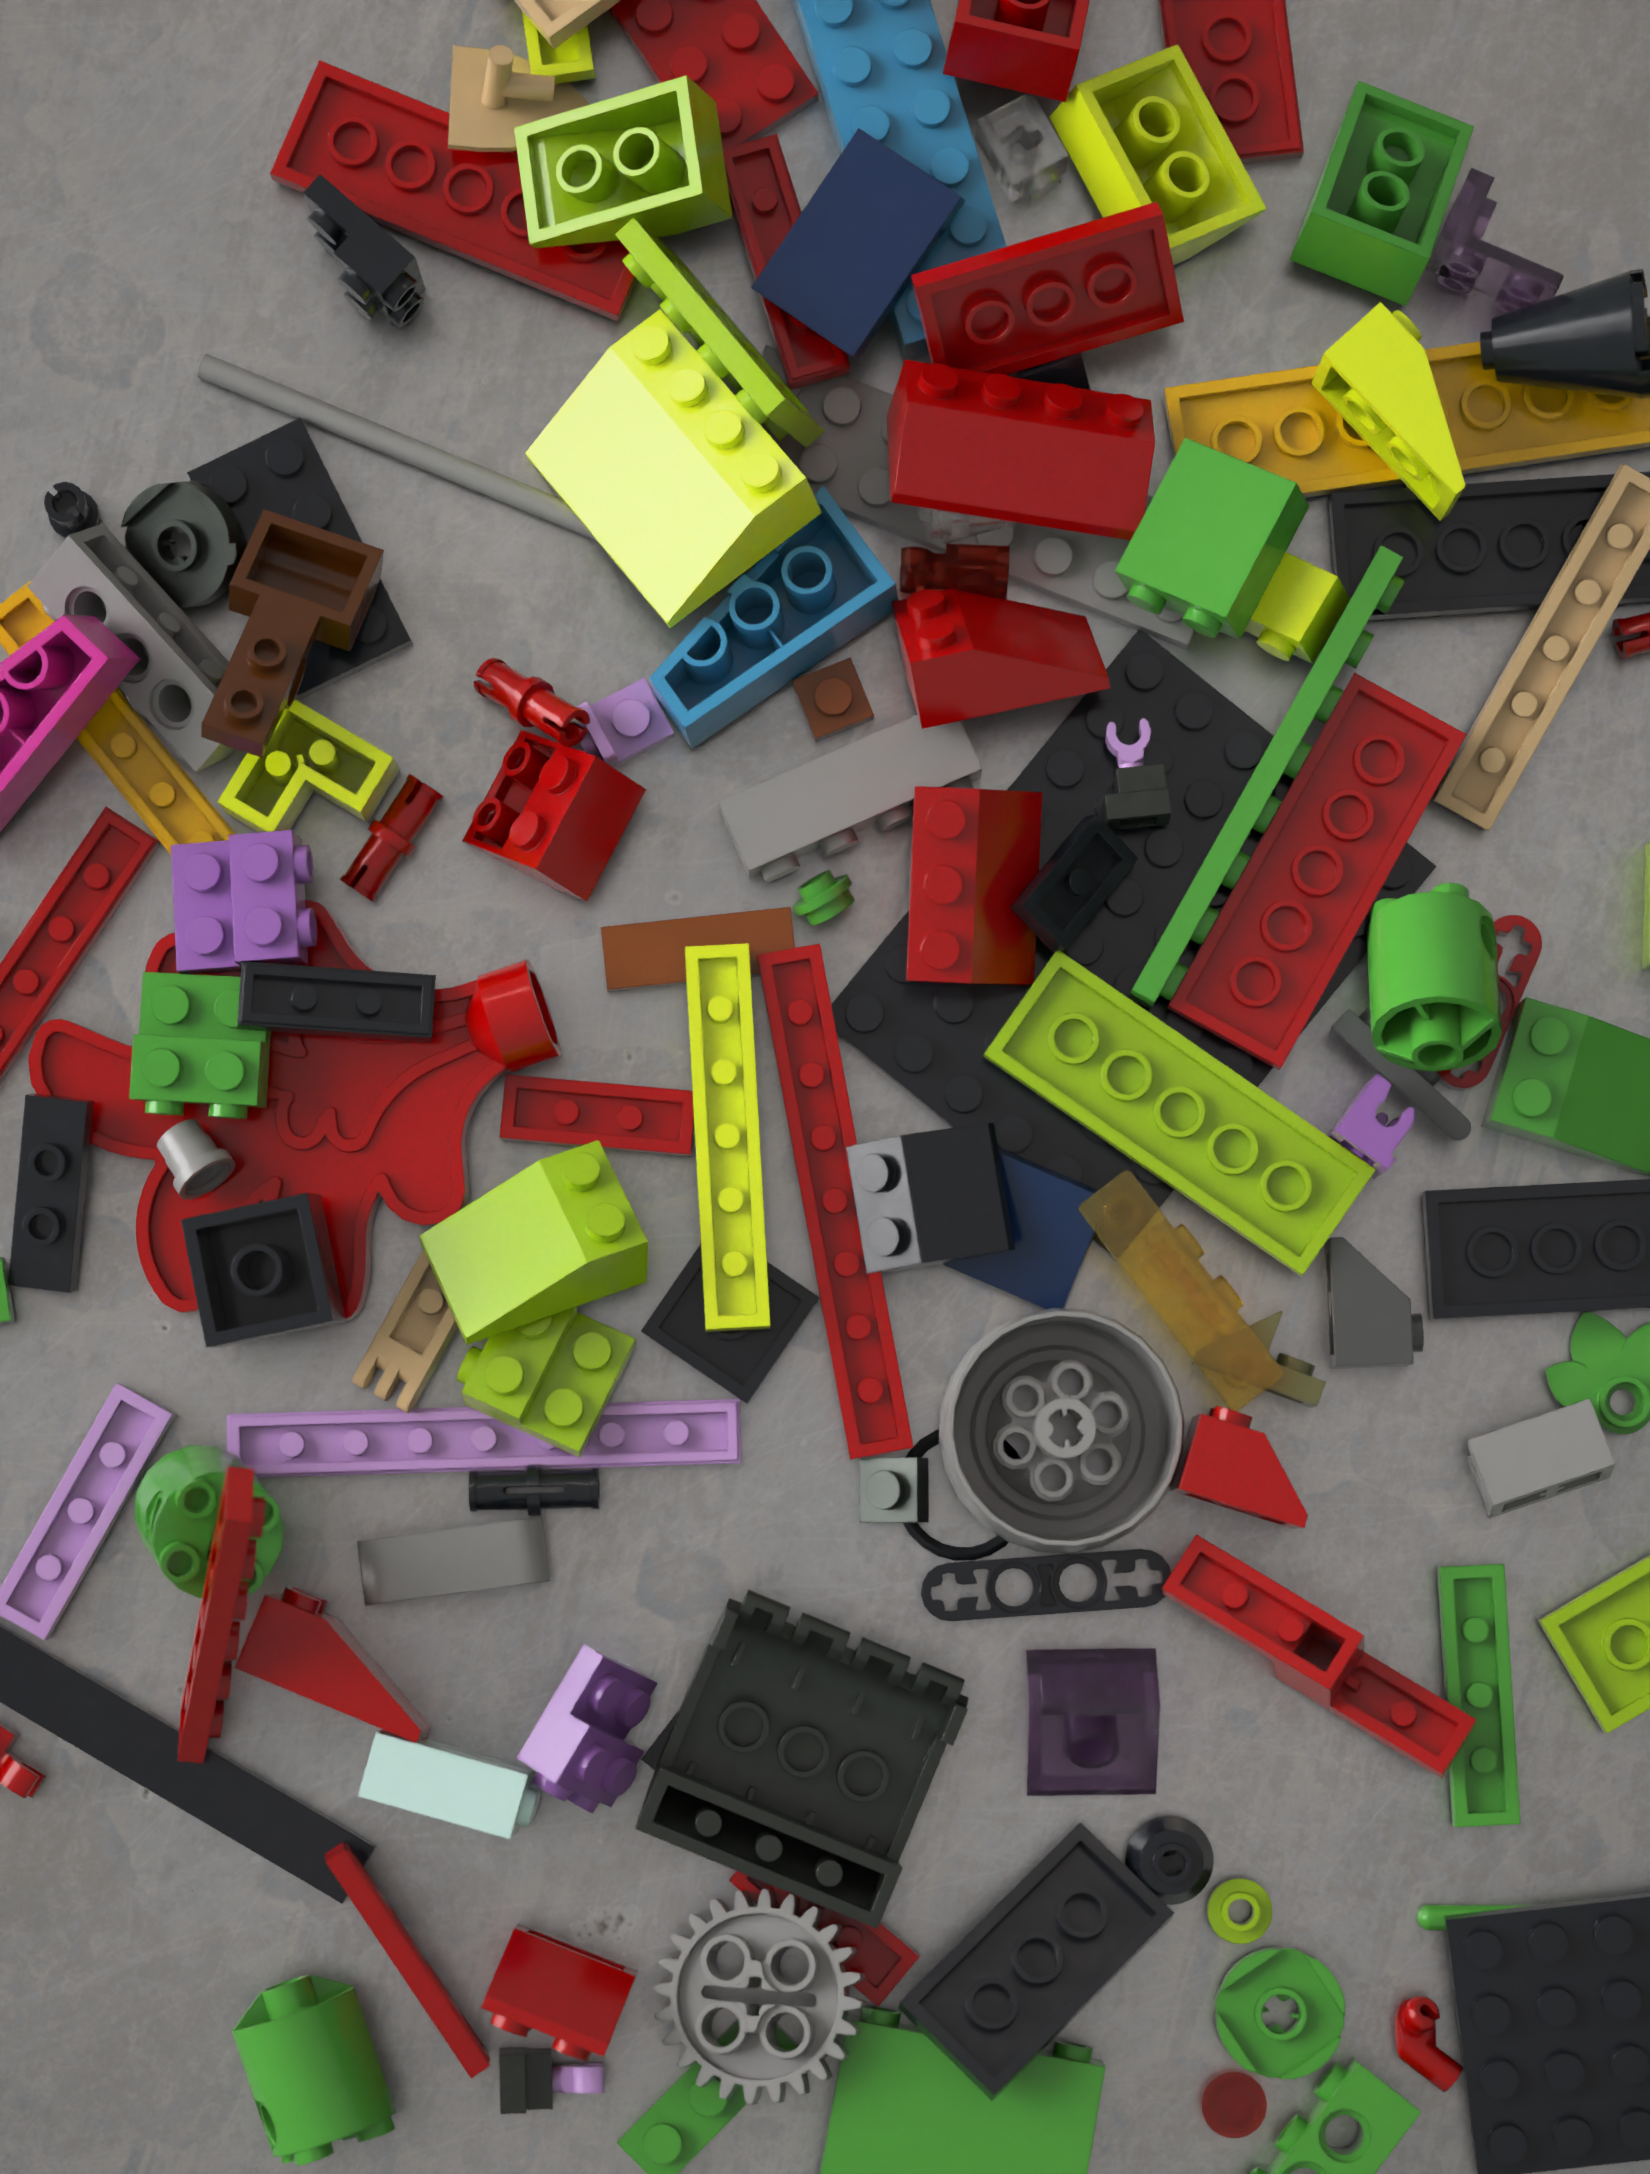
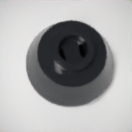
(1192, 1856)

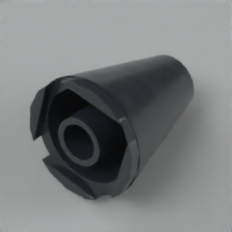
(1577, 340)

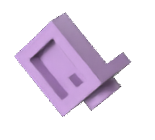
(625, 725)

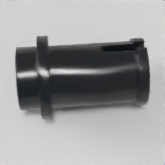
(66, 497)

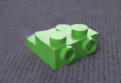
(193, 1048)

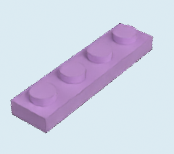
(82, 1510)

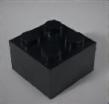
(263, 1270)

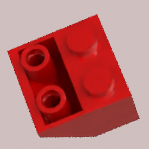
(554, 814)
(558, 1992)

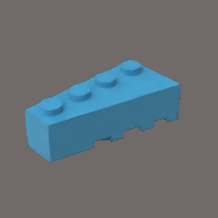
(775, 624)

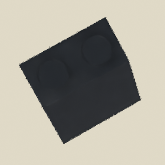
(930, 1198)

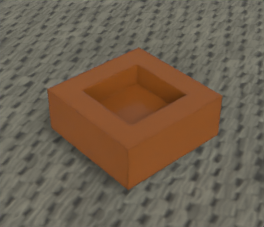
(833, 699)

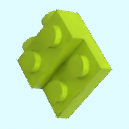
(548, 1377)

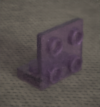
(1470, 263)

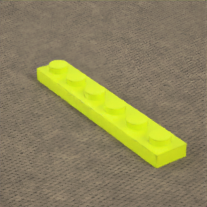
(727, 1137)

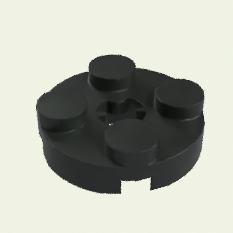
(212, 532)

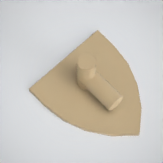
(496, 93)

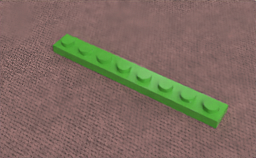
(1256, 804)

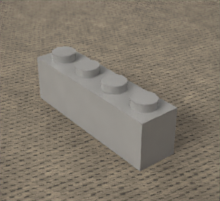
(844, 793)

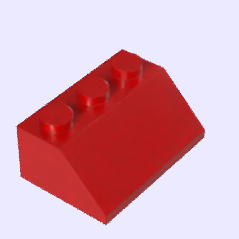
(967, 869)

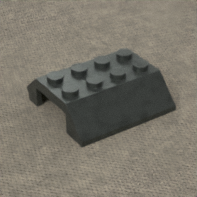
(802, 1757)

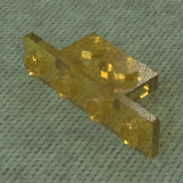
(1180, 1290)

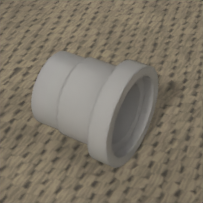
(194, 1159)

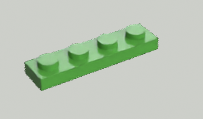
(1481, 1685)

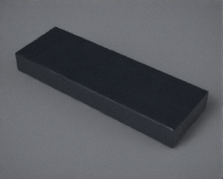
(336, 1002)

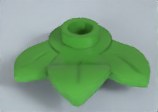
(1602, 1365)

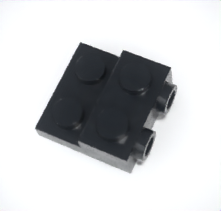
(373, 266)

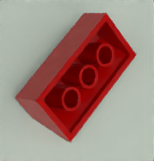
(1019, 450)

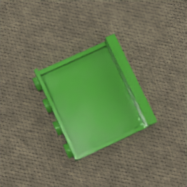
(915, 2112)

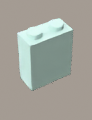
(450, 1784)

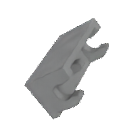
(1540, 1458)

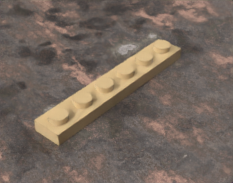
(1550, 652)

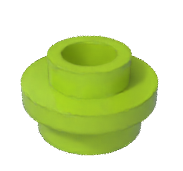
(1221, 1900)

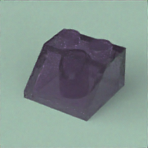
(1091, 1721)

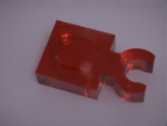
(962, 567)

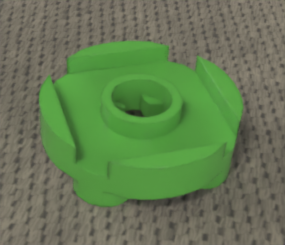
(1271, 2049)

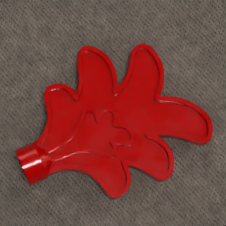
(337, 1120)

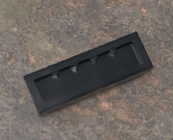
(50, 1192)

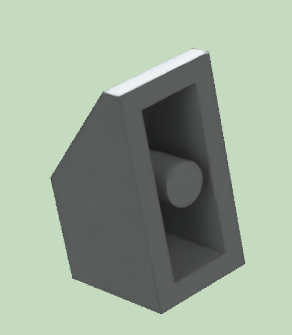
(1366, 1313)

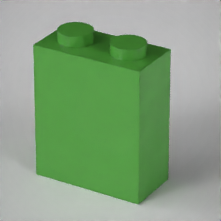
(1211, 540)

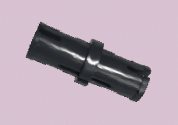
(489, 1488)

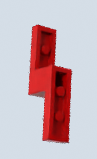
(1319, 1656)

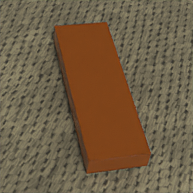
(655, 950)

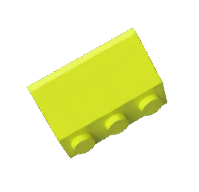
(1153, 139)

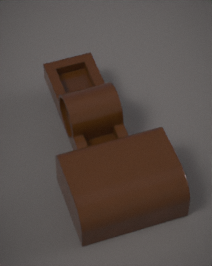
(295, 590)

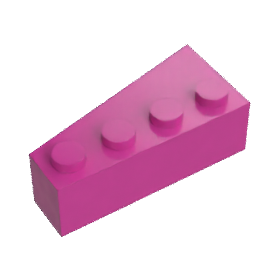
(50, 696)

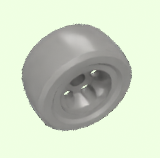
(1008, 1491)

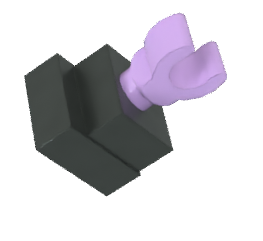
(1140, 790)
(530, 2079)

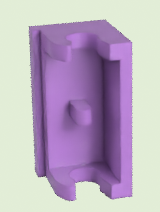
(1366, 1132)

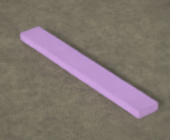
(472, 1441)

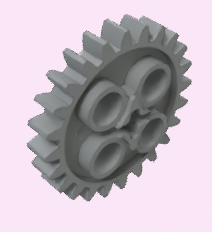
(755, 2055)

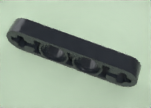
(1046, 1591)

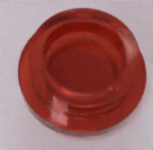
(1233, 2104)

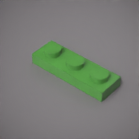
(686, 2116)

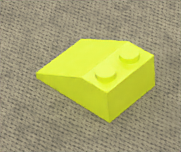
(1388, 395)

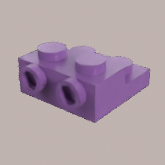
(242, 902)
(583, 1732)

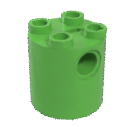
(1433, 979)
(180, 1510)
(312, 2068)

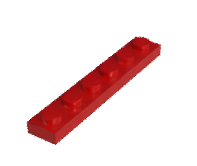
(221, 1604)

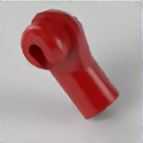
(1417, 2042)

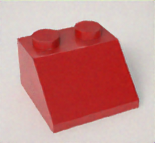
(1236, 1469)

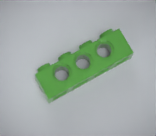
(1354, 2092)

